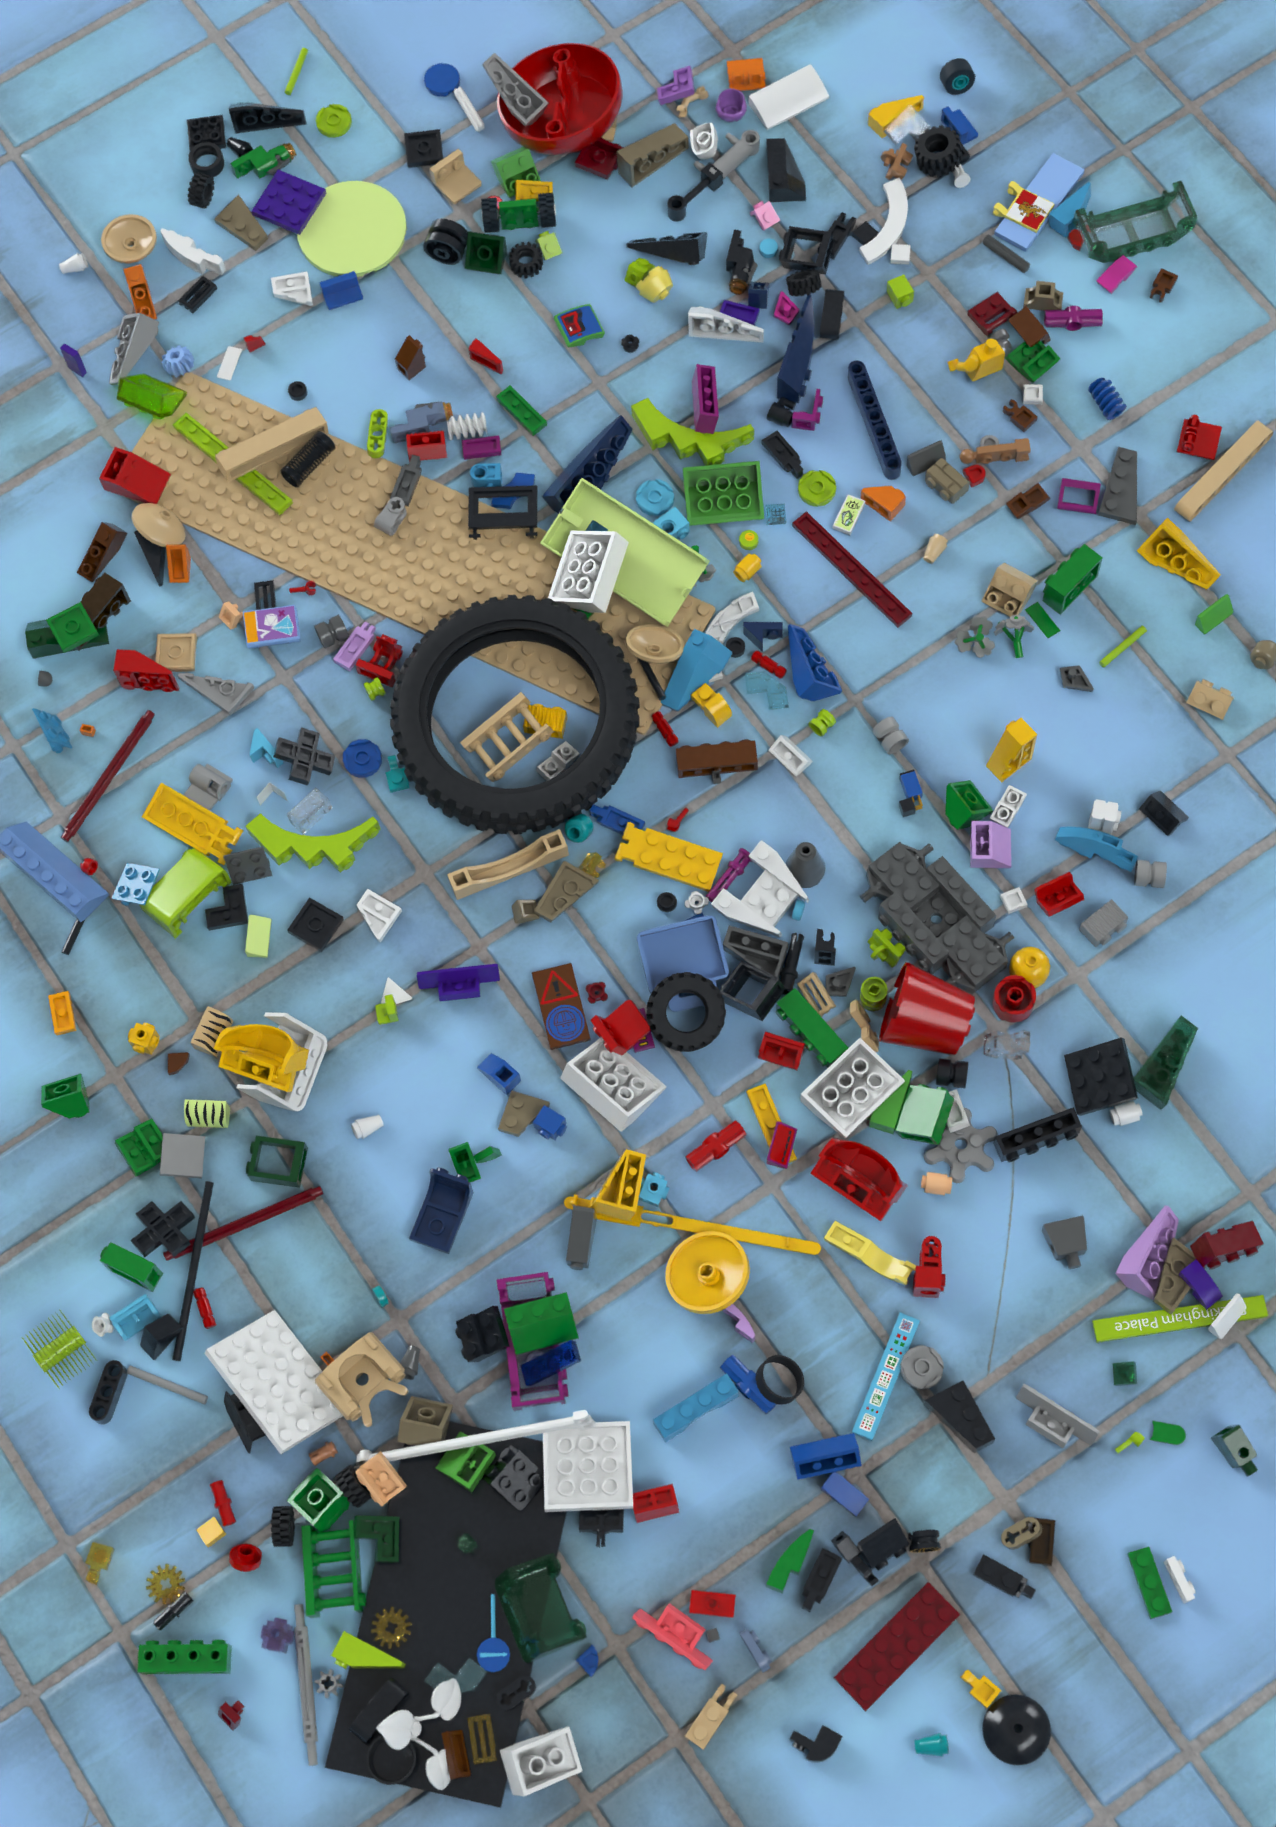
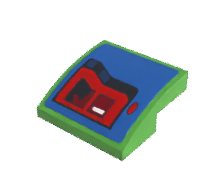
(579, 325)

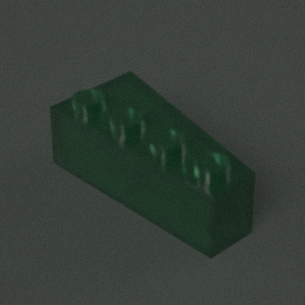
(1161, 1068)

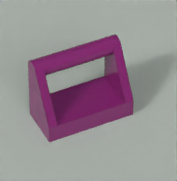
(1082, 485)

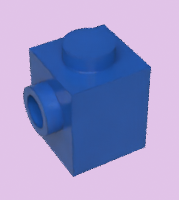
(550, 1123)

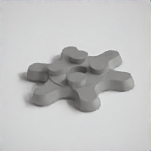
(962, 1158)

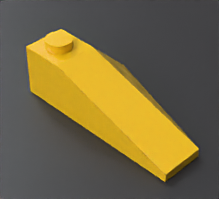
(1177, 554)

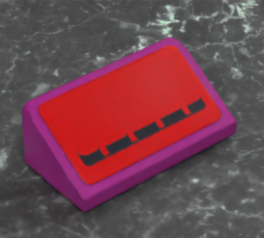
(781, 1145)

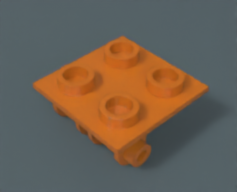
(746, 74)

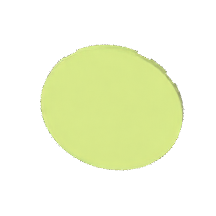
(354, 229)

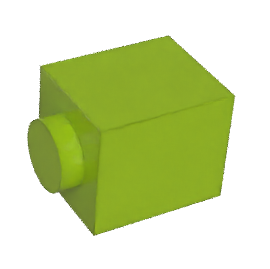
(900, 291)

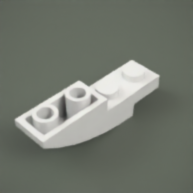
(186, 252)

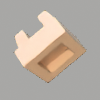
(230, 615)

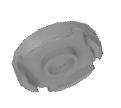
(922, 1367)

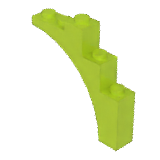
(685, 441)
(311, 849)

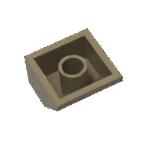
(424, 1421)

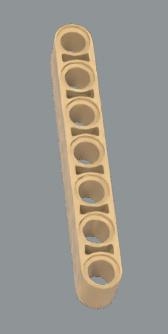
(1223, 470)

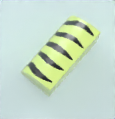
(206, 1113)

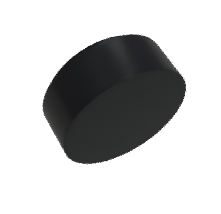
(297, 391)
(737, 646)

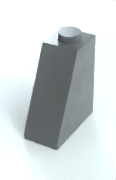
(581, 1237)

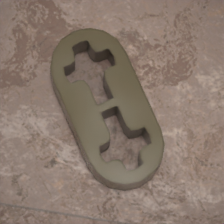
(1023, 1538)

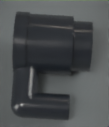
(780, 414)

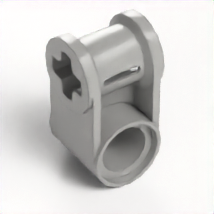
(391, 516)

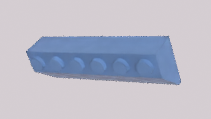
(51, 870)

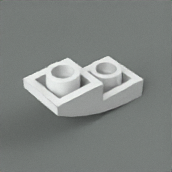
(558, 762)
(1008, 806)

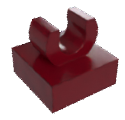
(230, 1714)

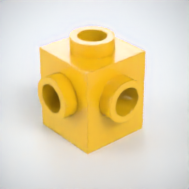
(143, 1043)

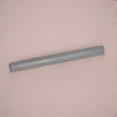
(167, 1384)

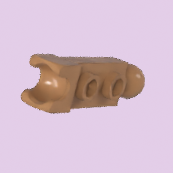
(1002, 452)

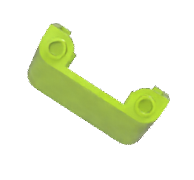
(184, 890)

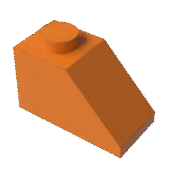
(884, 500)

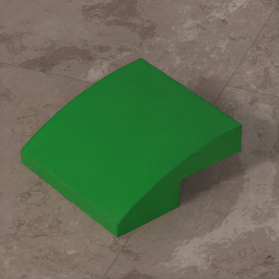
(1032, 361)
(141, 1147)

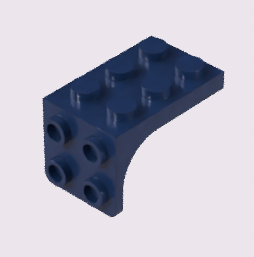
(442, 1210)

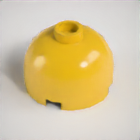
(1030, 964)

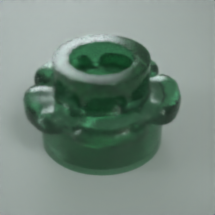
(466, 1543)

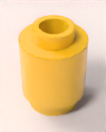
(747, 567)

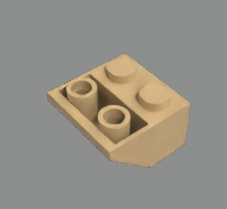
(1009, 590)

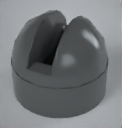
(44, 678)

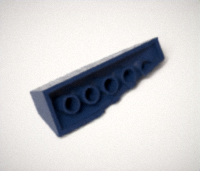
(798, 356)
(590, 464)

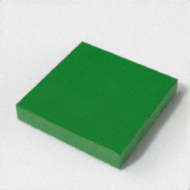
(72, 627)

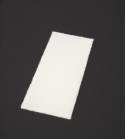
(229, 363)

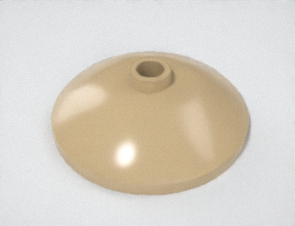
(129, 231)
(158, 524)
(654, 643)

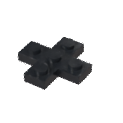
(304, 756)
(162, 1229)

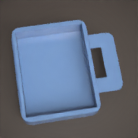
(682, 948)

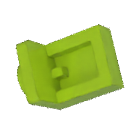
(548, 245)
(638, 271)

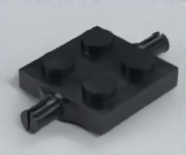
(601, 1523)

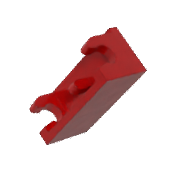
(781, 1051)
(655, 1503)

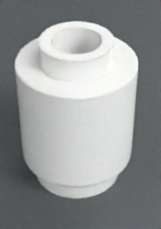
(1126, 1113)

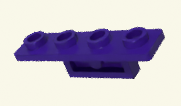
(458, 982)

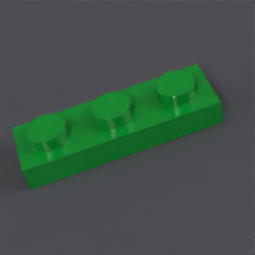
(521, 410)
(1149, 1583)

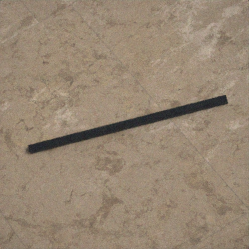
(178, 1349)

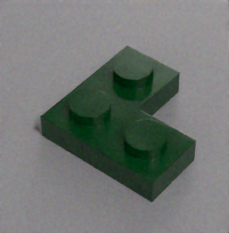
(384, 1532)

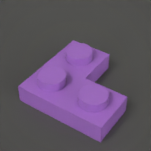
(681, 88)

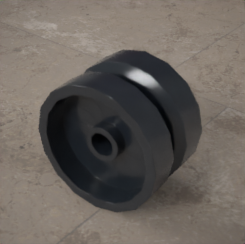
(446, 241)

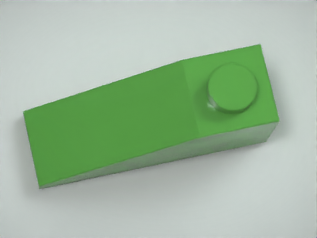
(887, 1114)

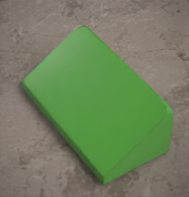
(1214, 614)

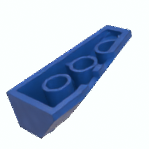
(808, 668)

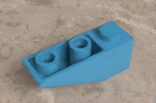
(1062, 217)

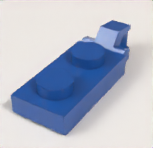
(614, 818)

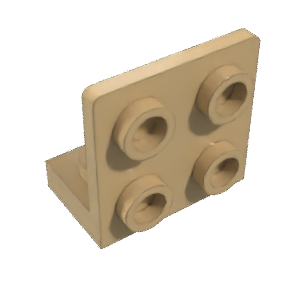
(454, 177)

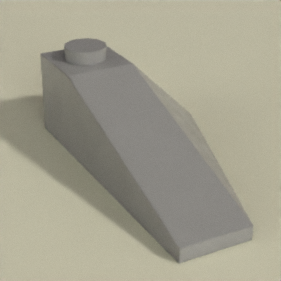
(135, 336)

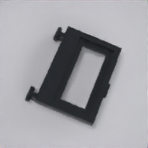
(502, 520)

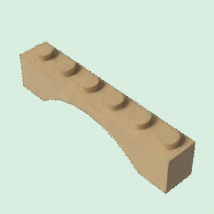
(539, 853)

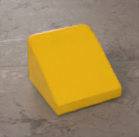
(211, 1532)

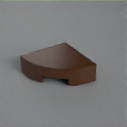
(177, 1061)

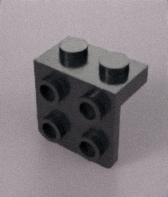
(515, 1477)

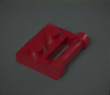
(990, 309)

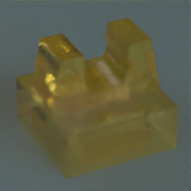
(590, 863)

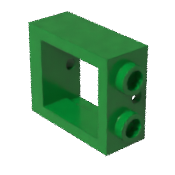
(130, 1266)

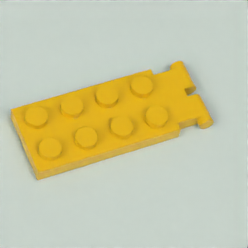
(191, 823)
(669, 857)

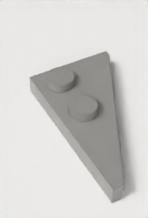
(222, 693)

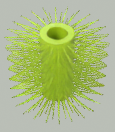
(58, 1349)

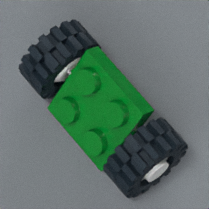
(518, 213)

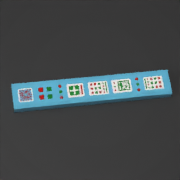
(885, 1377)

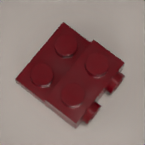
(599, 158)

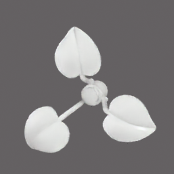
(402, 1727)

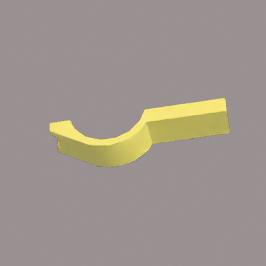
(869, 1253)

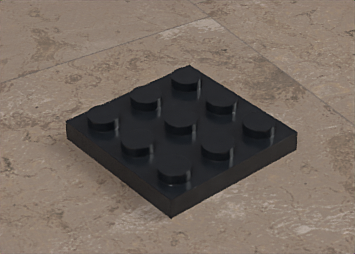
(1101, 1076)

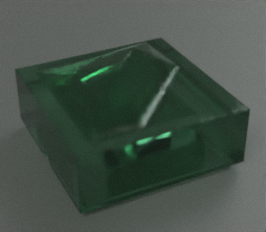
(1124, 1373)

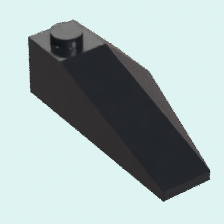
(685, 248)

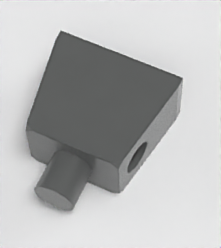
(1067, 1239)

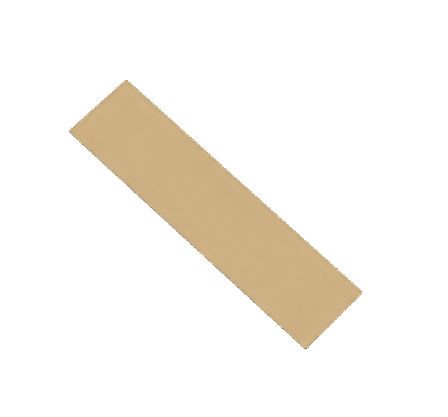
(407, 577)

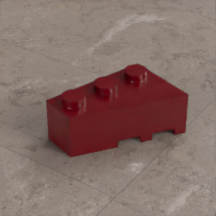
(1227, 1245)

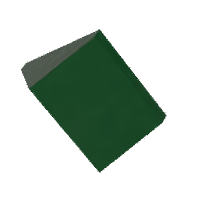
(485, 252)

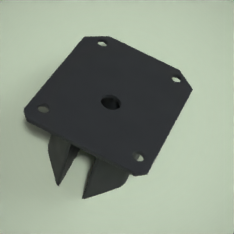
(242, 1420)

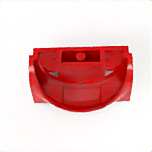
(860, 1176)

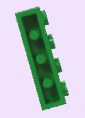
(810, 1027)
(184, 1658)

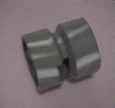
(332, 631)

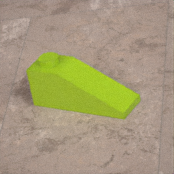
(359, 1654)

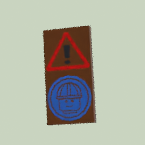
(561, 1006)

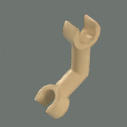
(700, 94)

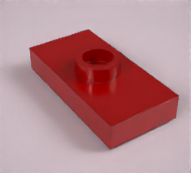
(712, 1604)

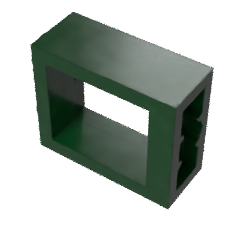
(297, 1168)

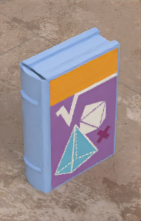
(271, 626)

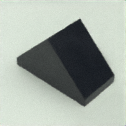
(159, 1335)

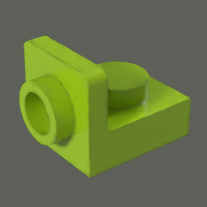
(387, 1011)

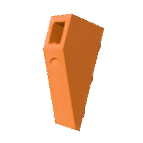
(140, 291)

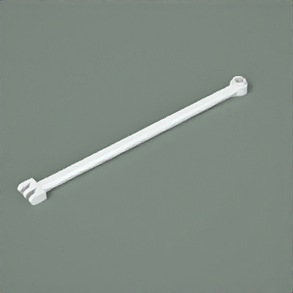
(579, 1419)

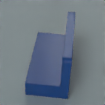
(958, 122)
(341, 290)

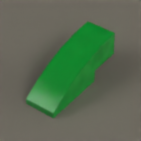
(789, 1562)

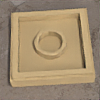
(176, 651)

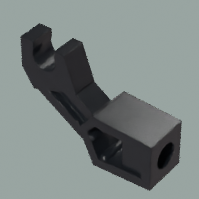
(851, 1554)

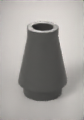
(410, 1362)

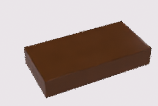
(456, 1754)

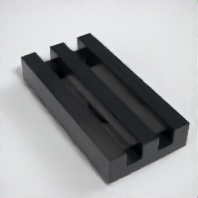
(199, 296)
(272, 592)

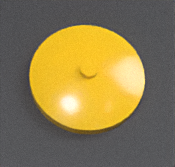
(707, 1272)

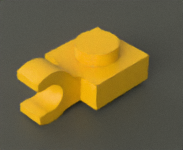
(983, 1690)

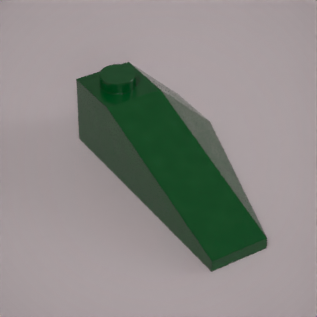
(43, 643)

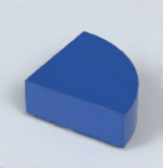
(589, 1660)

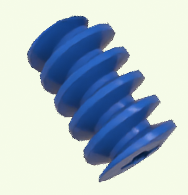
(1107, 398)

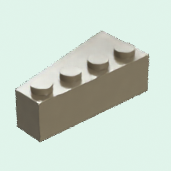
(650, 153)

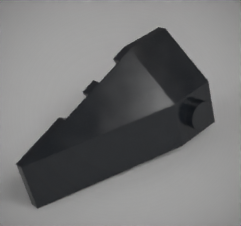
(257, 117)
(783, 173)

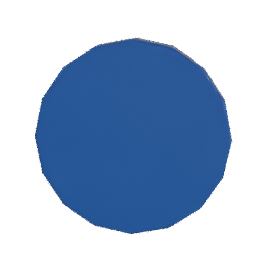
(442, 79)
(362, 758)

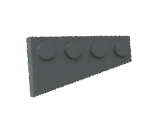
(1121, 490)

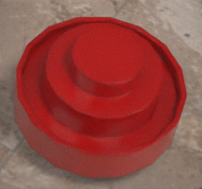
(245, 1557)

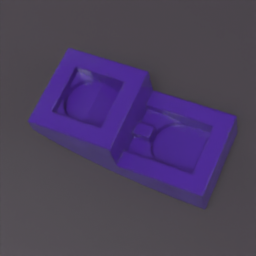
(1201, 1283)

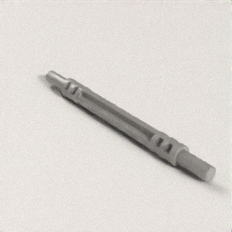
(305, 1685)

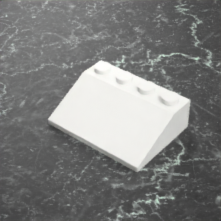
(588, 570)
(612, 1083)
(851, 1088)

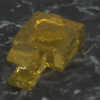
(98, 1558)

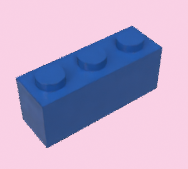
(825, 1456)

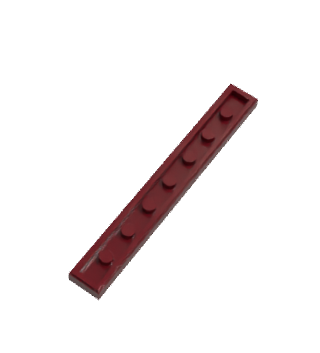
(852, 569)

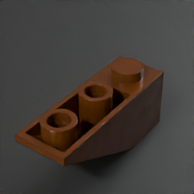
(102, 550)

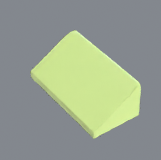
(258, 936)

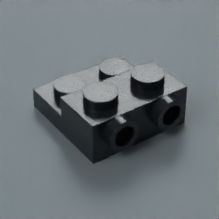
(482, 1334)

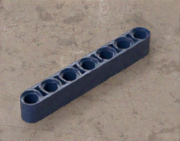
(877, 427)

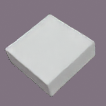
(900, 254)
(1032, 394)
(1013, 900)

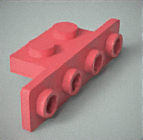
(677, 1631)

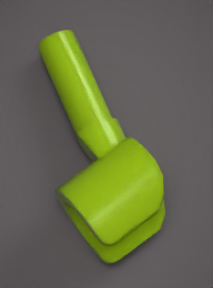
(1137, 1438)

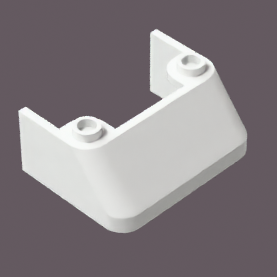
(304, 1079)

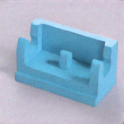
(134, 1317)

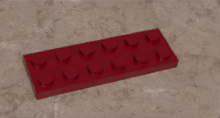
(896, 1646)

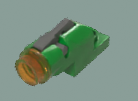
(263, 162)

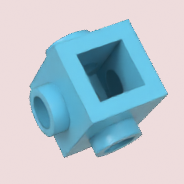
(653, 1197)

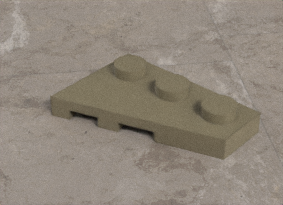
(564, 890)

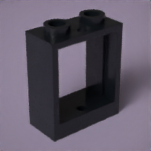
(827, 243)
(764, 1001)

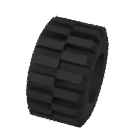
(934, 140)

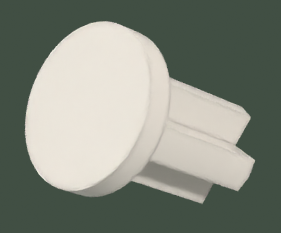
(961, 178)

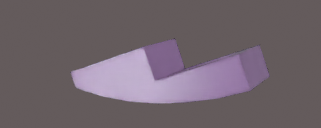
(743, 1326)

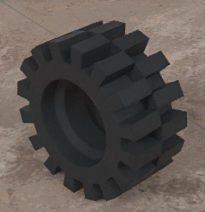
(200, 190)
(523, 251)
(803, 282)
(351, 1487)
(282, 1526)

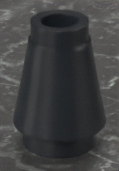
(238, 146)

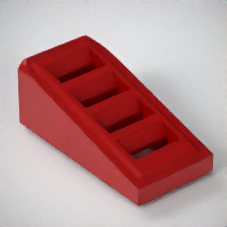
(483, 356)

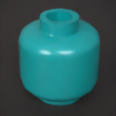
(578, 828)

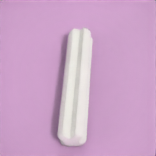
(469, 109)

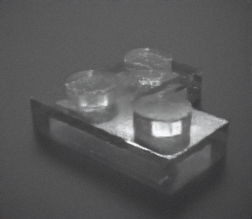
(906, 122)

